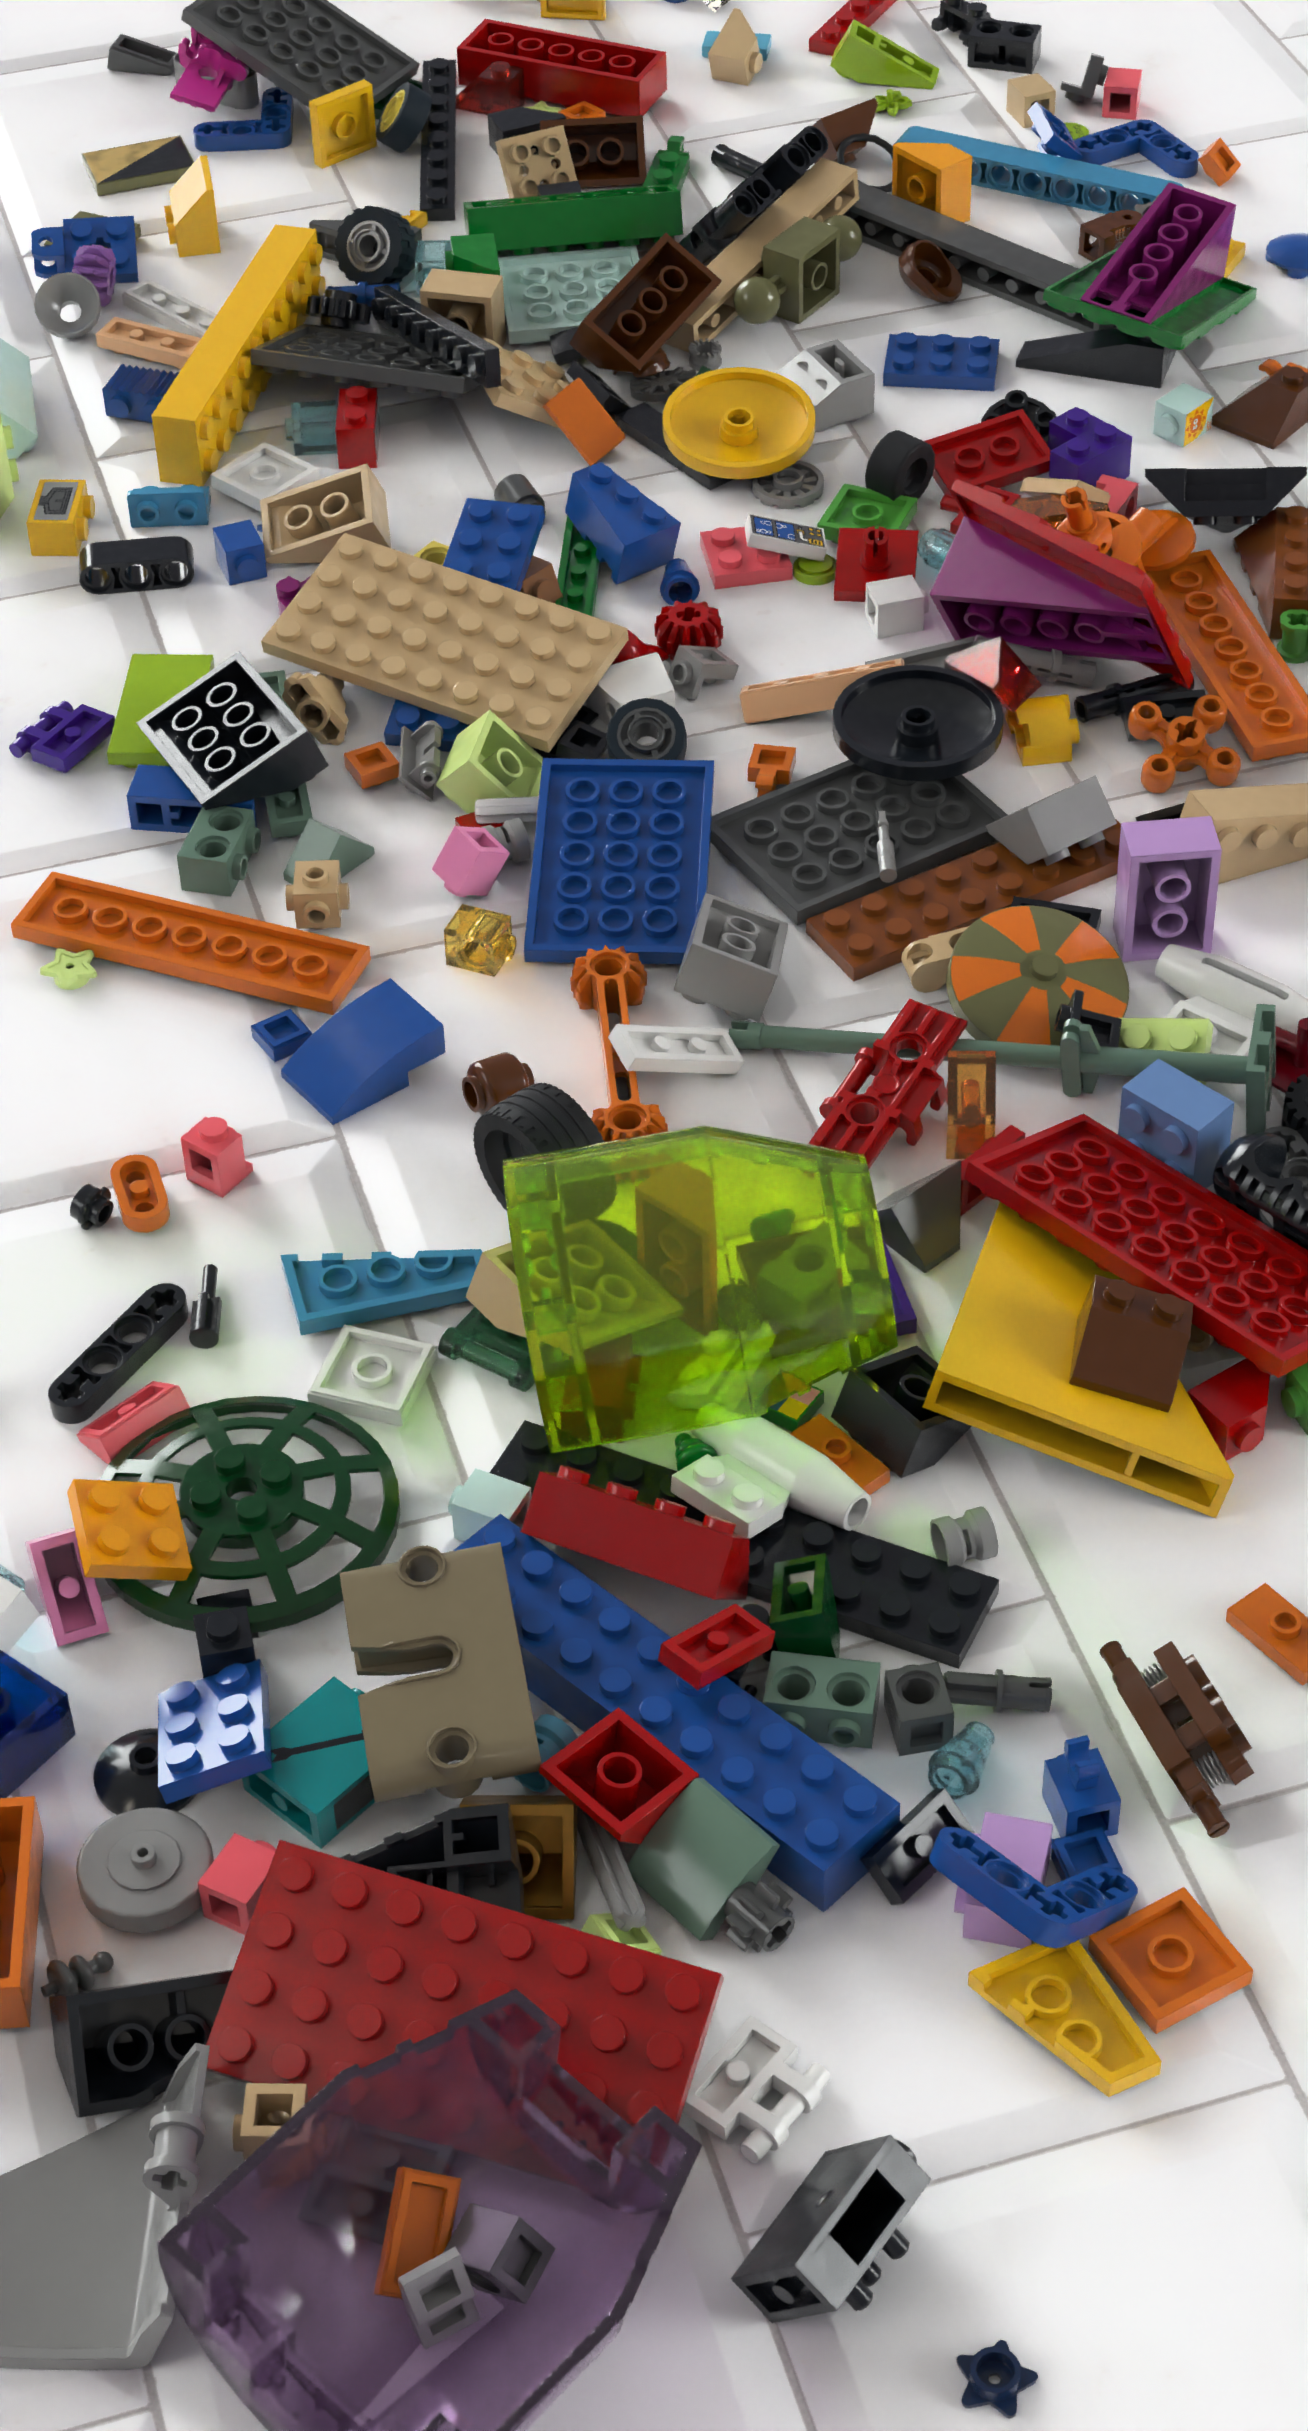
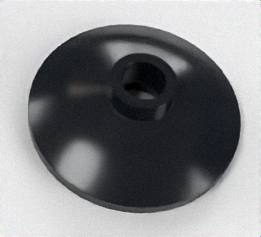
(125, 1779)

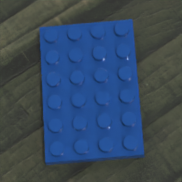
(619, 857)

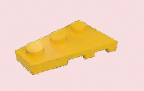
(1071, 2012)

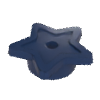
(1000, 2362)

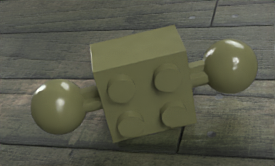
(799, 270)

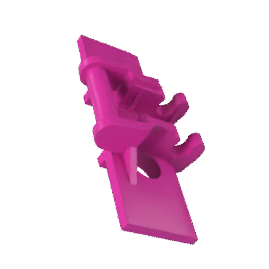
(206, 60)

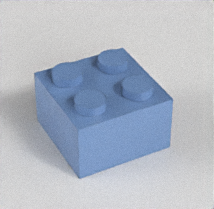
(1176, 1120)

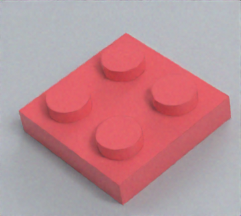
(736, 564)

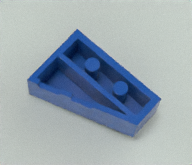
(620, 522)

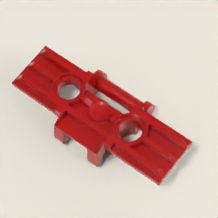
(899, 1087)

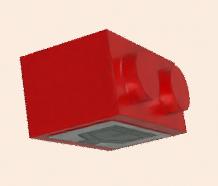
(357, 427)

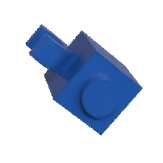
(1080, 1790)

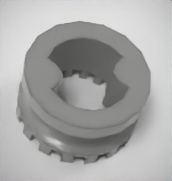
(705, 354)

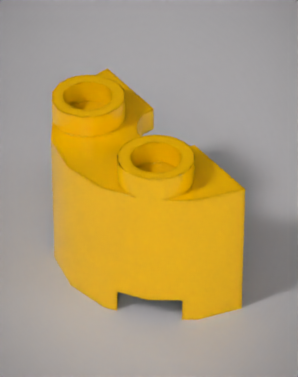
(1044, 730)

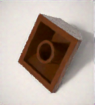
(844, 123)
(1268, 409)

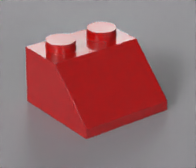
(619, 1776)

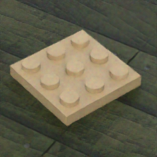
(526, 384)

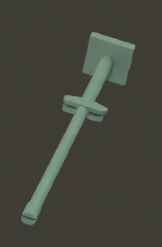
(1077, 1056)

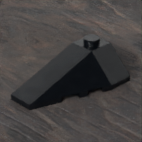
(127, 2040)

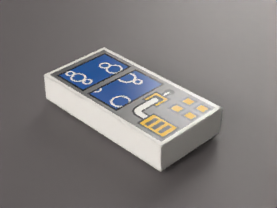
(785, 537)

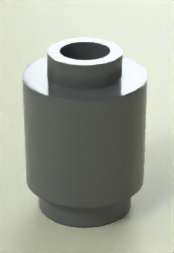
(517, 489)

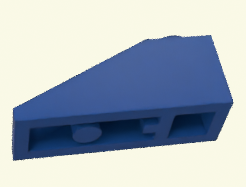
(163, 802)

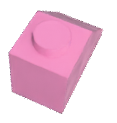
(66, 1595)

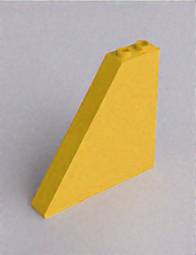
(1012, 1370)

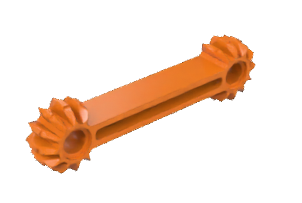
(609, 984)

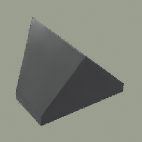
(924, 1218)

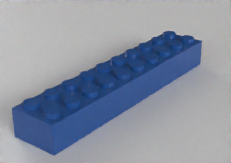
(597, 1654)

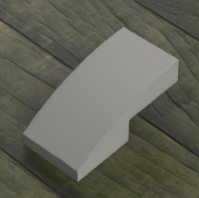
(438, 2298)

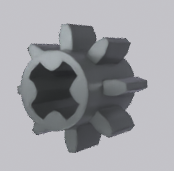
(759, 1916)

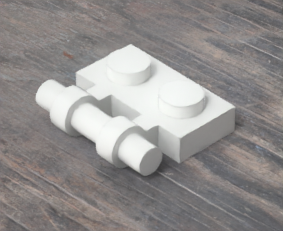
(741, 2075)

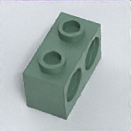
(218, 850)
(825, 1696)

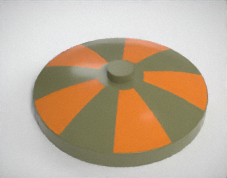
(1022, 965)

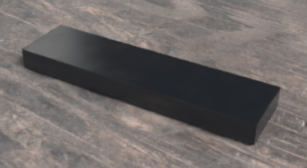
(646, 427)

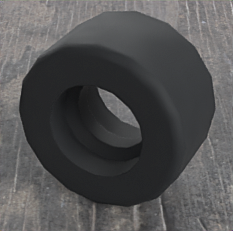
(900, 466)

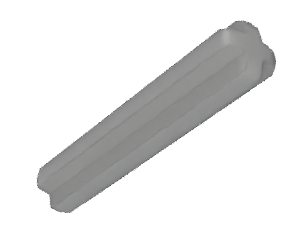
(611, 1873)

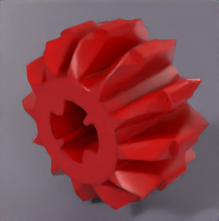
(688, 625)

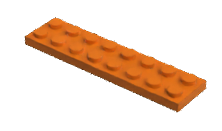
(1234, 657)
(192, 942)

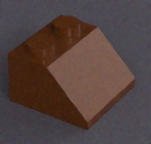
(1131, 1343)

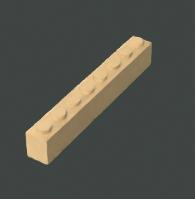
(819, 194)

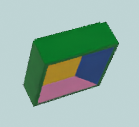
(795, 1409)

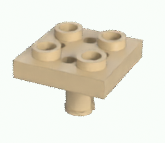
(527, 170)

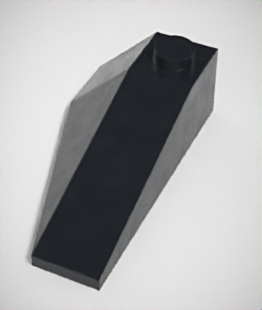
(1100, 355)

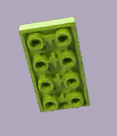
(149, 684)

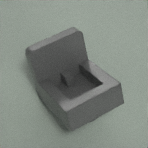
(1094, 75)

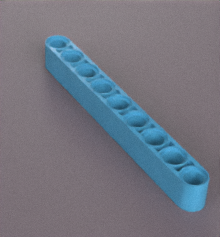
(1053, 174)

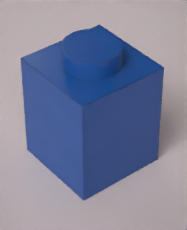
(240, 552)

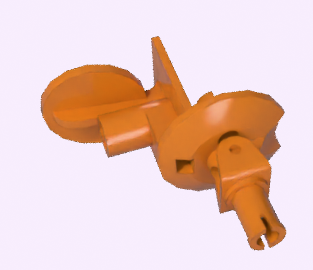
(1147, 540)

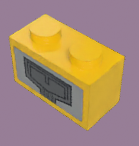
(59, 517)

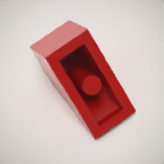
(1234, 1407)

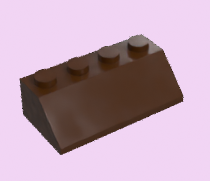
(645, 308)

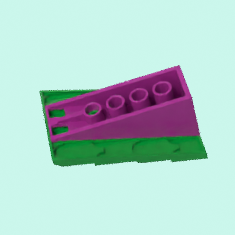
(1164, 274)

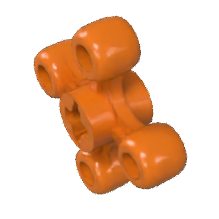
(1184, 743)

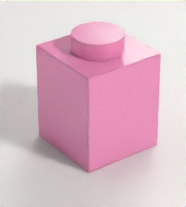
(470, 861)

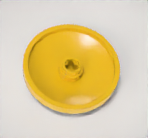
(739, 423)

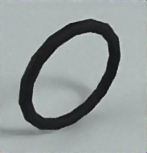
(869, 138)

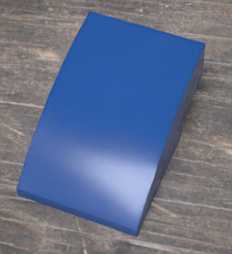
(364, 1052)

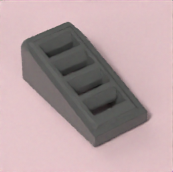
(139, 56)

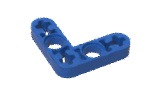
(270, 132)
(1144, 138)
(1044, 1914)

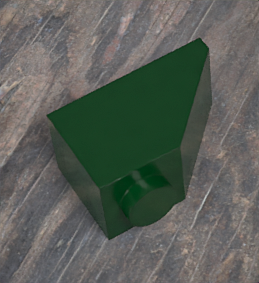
(804, 1607)

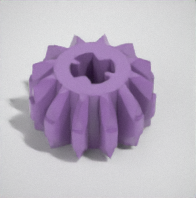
(99, 267)

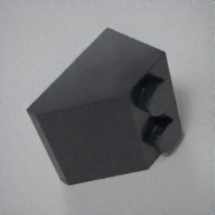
(886, 1412)

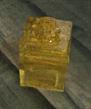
(479, 940)

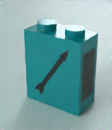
(317, 1765)

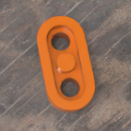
(140, 1193)

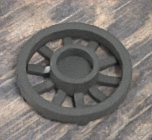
(659, 385)

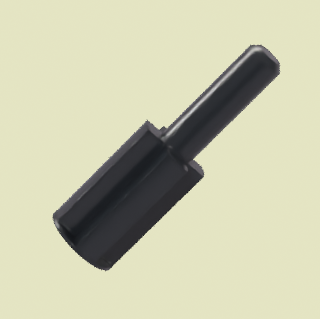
(206, 1312)

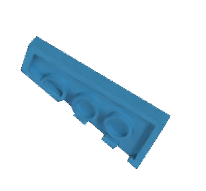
(366, 1290)

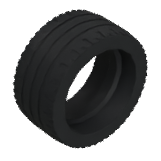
(527, 1124)

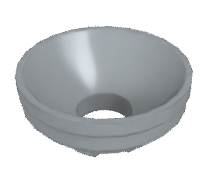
(62, 291)

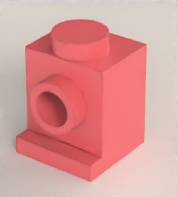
(217, 1147)

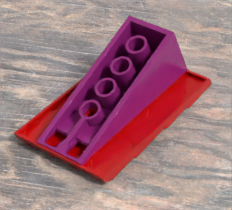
(1049, 590)

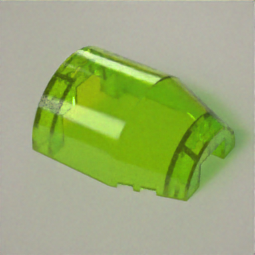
(692, 1278)

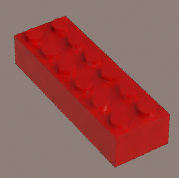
(568, 67)

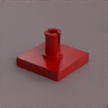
(872, 556)

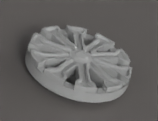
(790, 487)

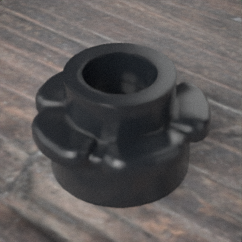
(91, 1206)

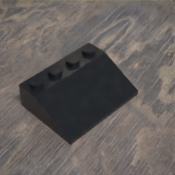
(233, 737)

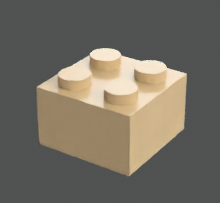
(468, 300)

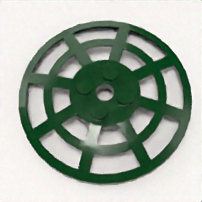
(262, 1517)

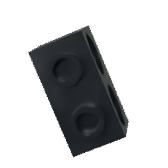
(1004, 45)

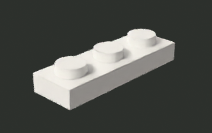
(676, 1049)

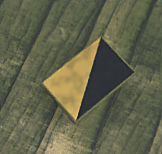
(137, 165)

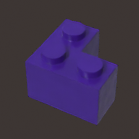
(1087, 448)

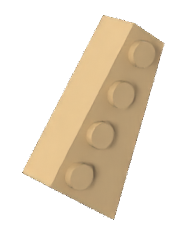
(1254, 825)

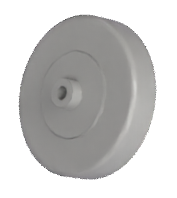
(143, 1869)

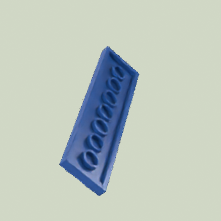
(490, 543)

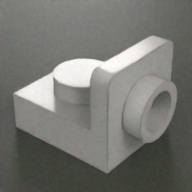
(698, 665)

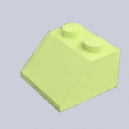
(489, 763)

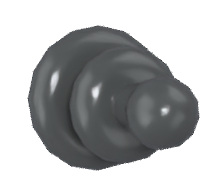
(76, 1975)

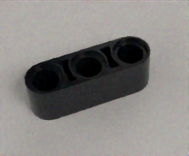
(152, 554)

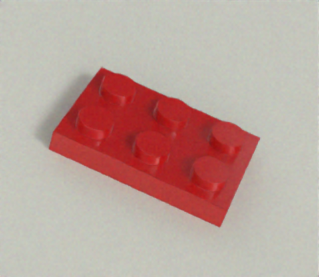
(990, 453)

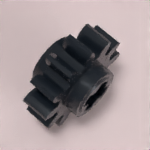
(338, 309)

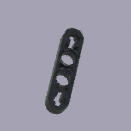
(112, 1349)

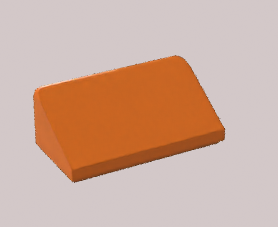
(584, 421)

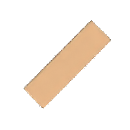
(802, 693)

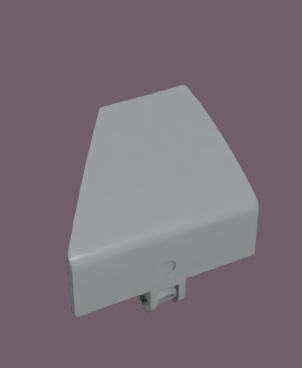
(85, 2232)

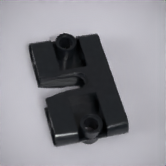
(755, 194)

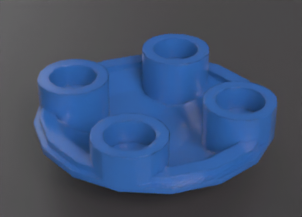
(1290, 253)

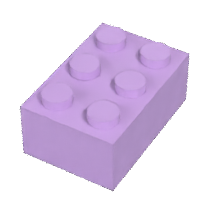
(1166, 886)

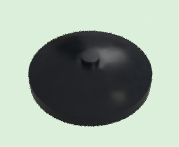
(917, 723)

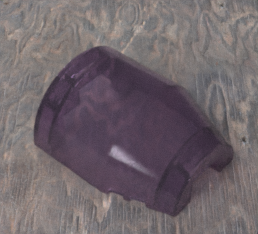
(291, 2243)

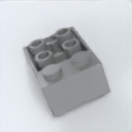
(835, 383)

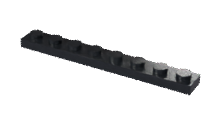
(439, 141)
(437, 336)

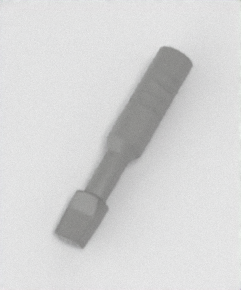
(885, 851)

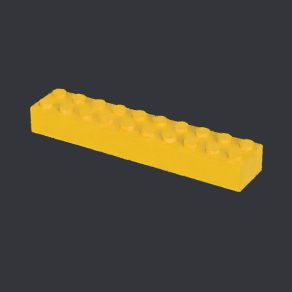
(218, 381)

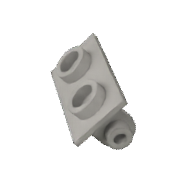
(420, 758)

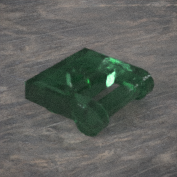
(477, 1328)

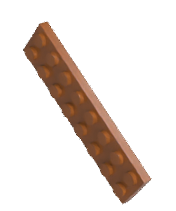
(879, 926)

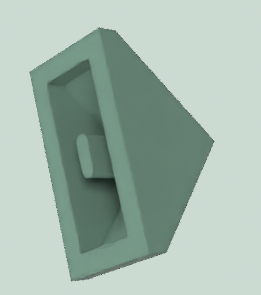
(328, 843)

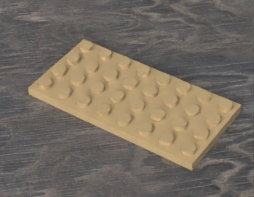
(445, 640)

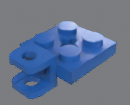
(110, 232)

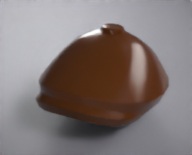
(929, 272)

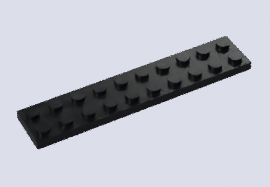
(876, 1584)

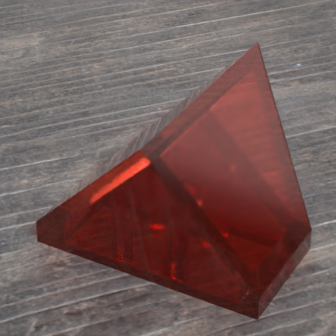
(998, 669)

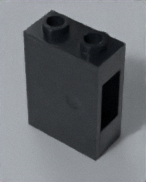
(833, 2230)

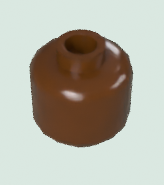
(494, 1080)

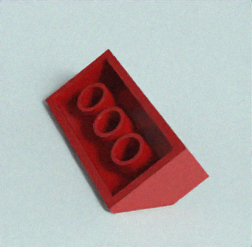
(638, 1535)

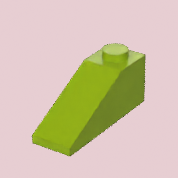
(877, 60)

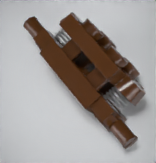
(1188, 1749)

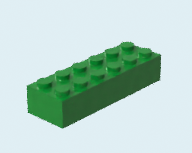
(577, 218)

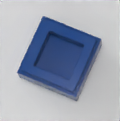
(280, 1034)
(1082, 1852)

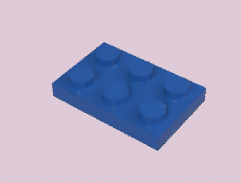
(941, 362)
(213, 1731)

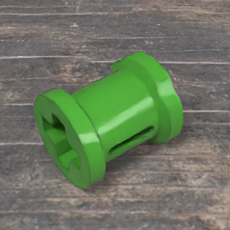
(1294, 636)

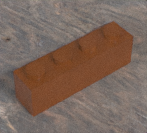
(1277, 563)

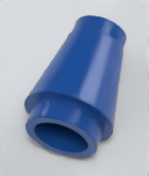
(679, 582)

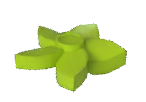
(892, 102)

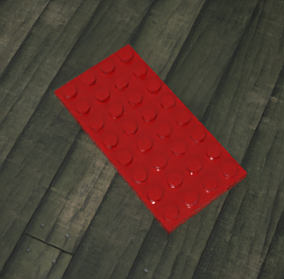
(1159, 1234)
(365, 1959)

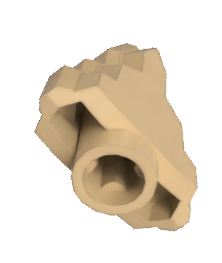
(318, 705)

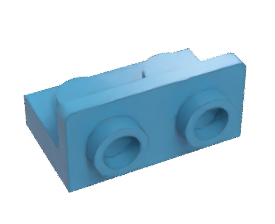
(169, 506)

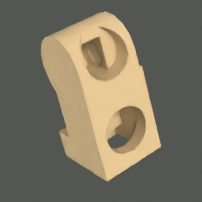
(936, 950)

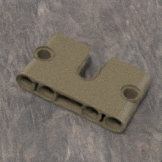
(469, 1709)

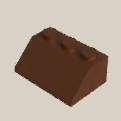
(605, 150)

